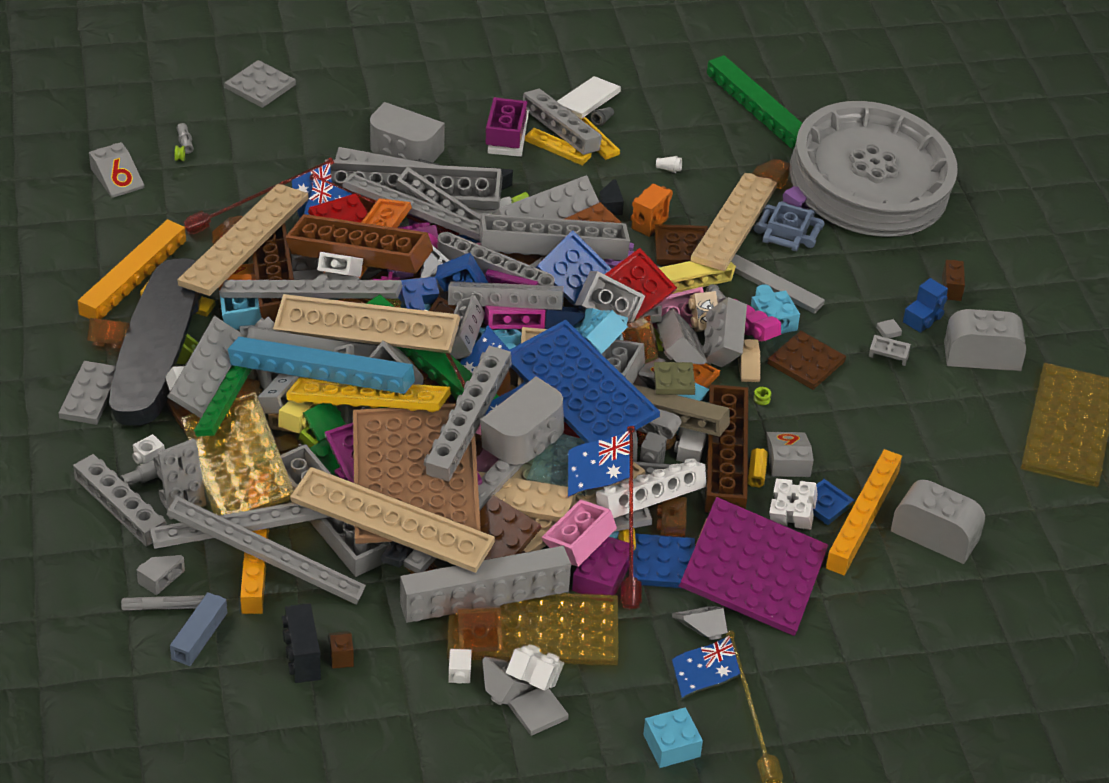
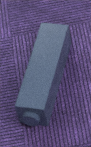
(198, 629)

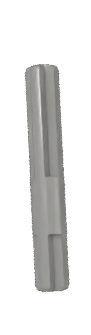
(168, 602)

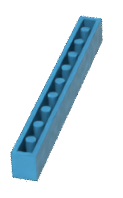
(322, 365)

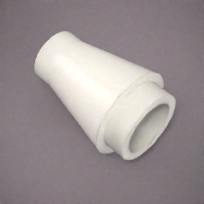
(669, 163)

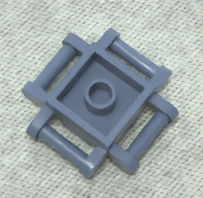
(789, 223)

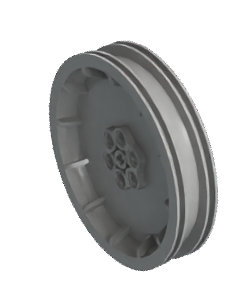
(873, 168)

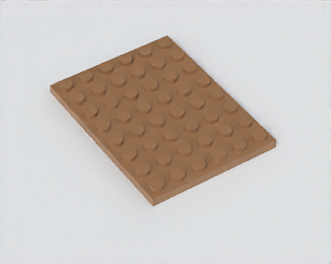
(391, 457)

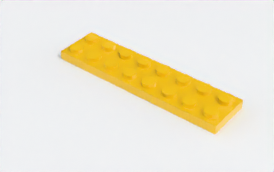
(319, 391)

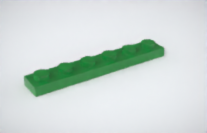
(222, 401)

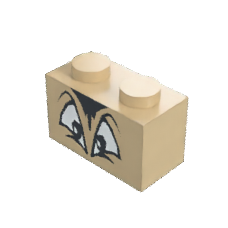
(700, 304)

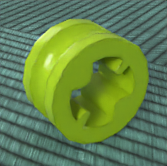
(179, 153)
(759, 392)

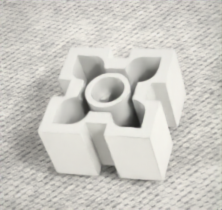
(793, 503)
(534, 667)

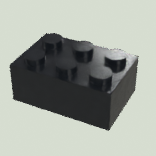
(302, 643)

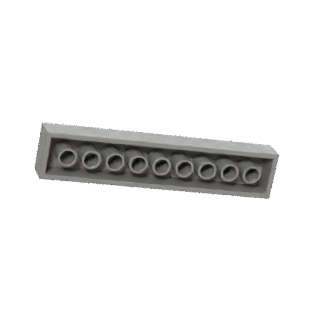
(469, 185)

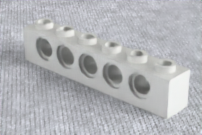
(654, 487)

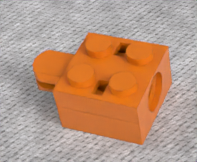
(651, 209)

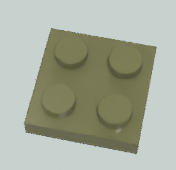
(674, 378)

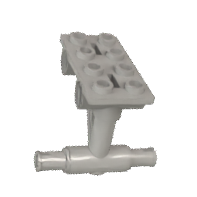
(179, 473)

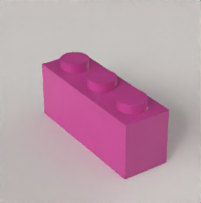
(513, 317)

